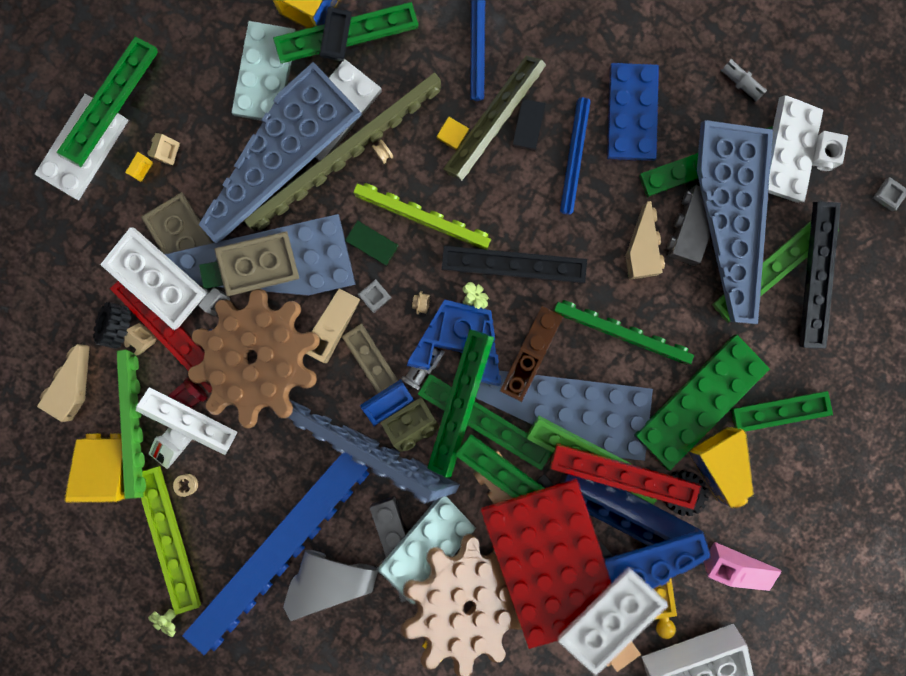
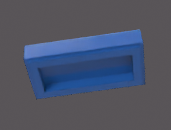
(387, 402)

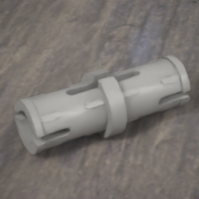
(743, 80)

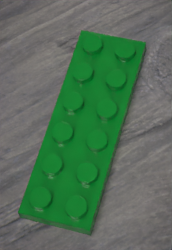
(702, 402)

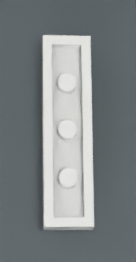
(186, 421)

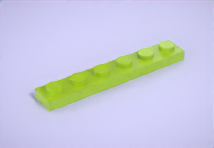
(413, 212)
(169, 543)

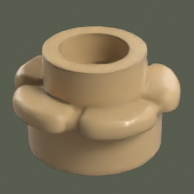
(421, 302)

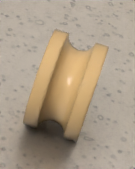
(382, 151)
(193, 485)

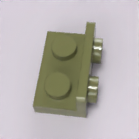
(410, 425)

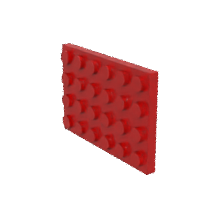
(547, 558)

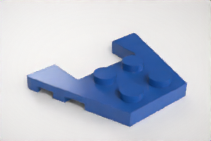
(450, 331)

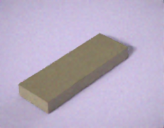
(369, 358)

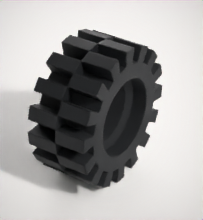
(111, 325)
(689, 476)

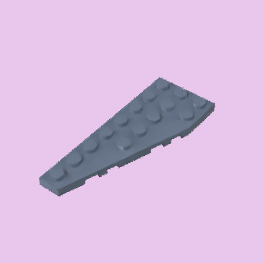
(295, 130)
(734, 189)
(317, 251)
(592, 410)
(384, 461)

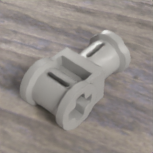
(421, 375)

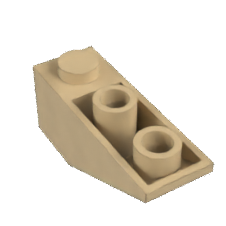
(643, 251)
(333, 324)
(69, 386)

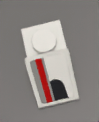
(168, 447)

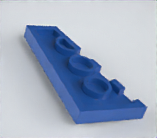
(662, 560)

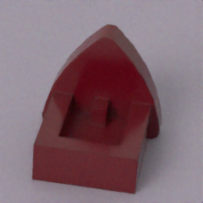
(188, 393)

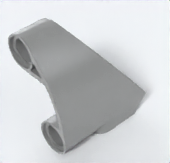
(326, 584)

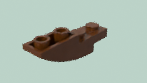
(531, 354)

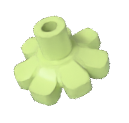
(475, 296)
(164, 622)

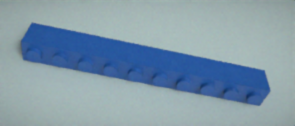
(274, 552)

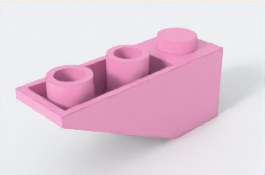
(739, 569)

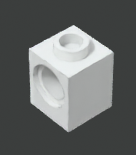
(836, 144)

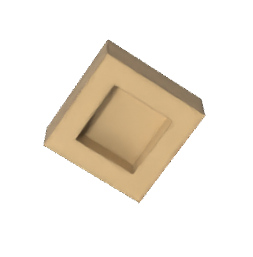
(163, 149)
(139, 338)

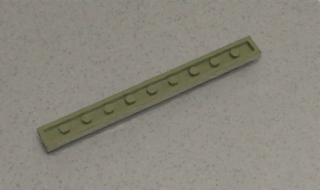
(352, 147)

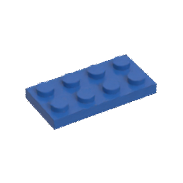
(633, 111)

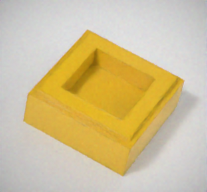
(452, 133)
(139, 167)

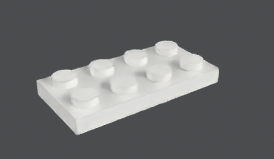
(358, 90)
(793, 148)
(68, 176)
(153, 278)
(612, 621)

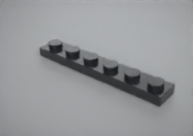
(514, 264)
(819, 274)

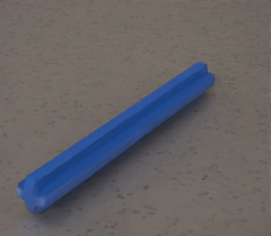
(477, 50)
(575, 156)

